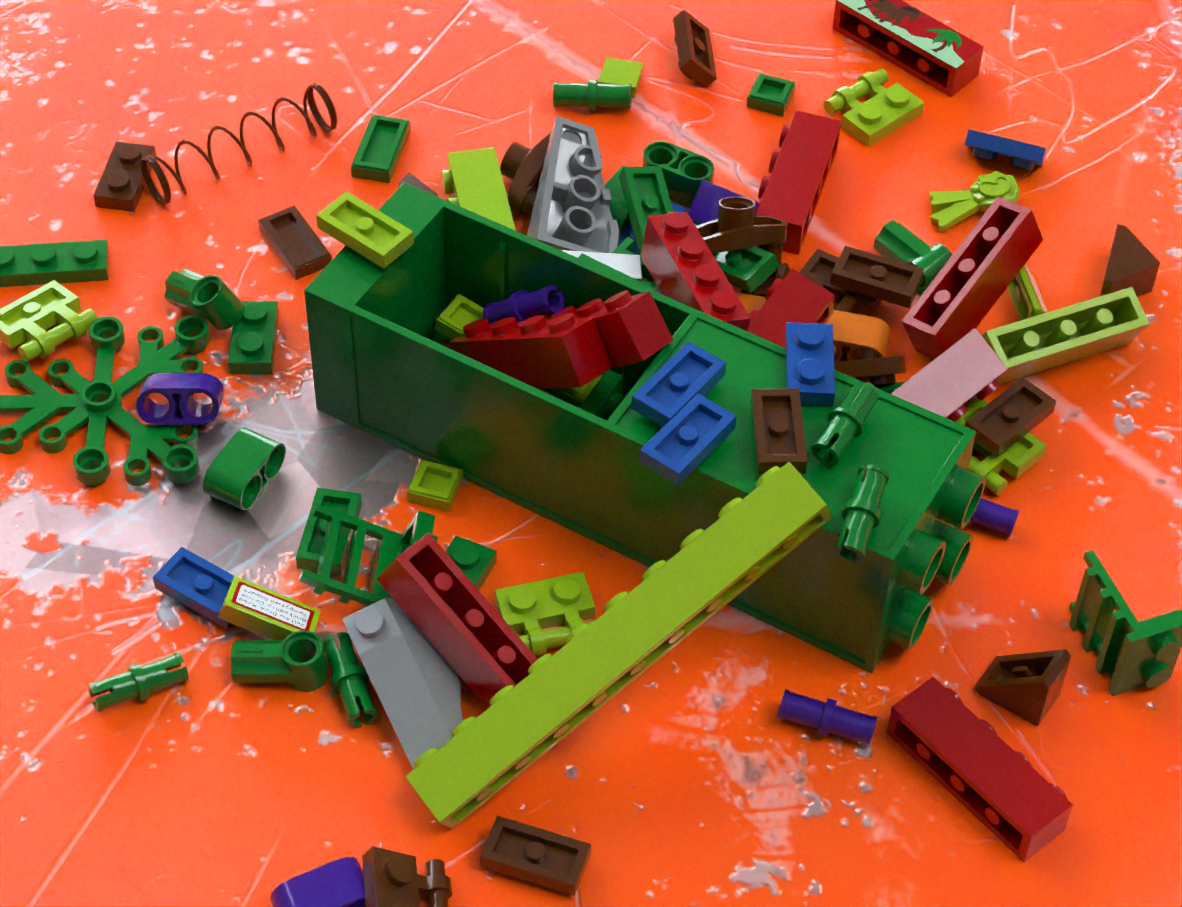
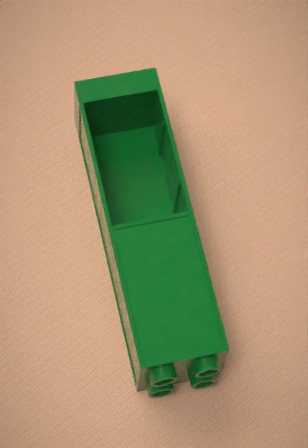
(392, 378)

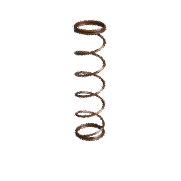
(308, 96)

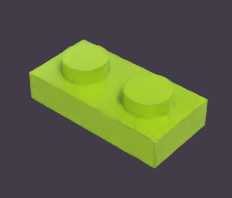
(365, 229)

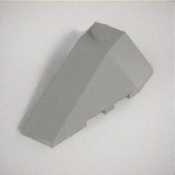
(571, 196)
(408, 676)

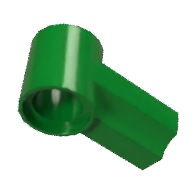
(903, 246)
(204, 297)
(280, 661)

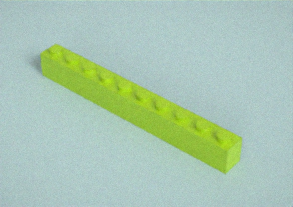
(618, 645)

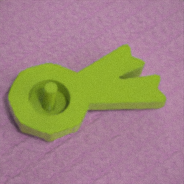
(954, 206)

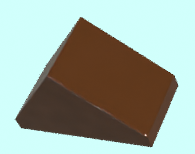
(1129, 265)
(1025, 682)

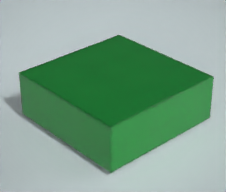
(771, 94)

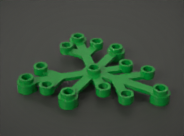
(102, 401)

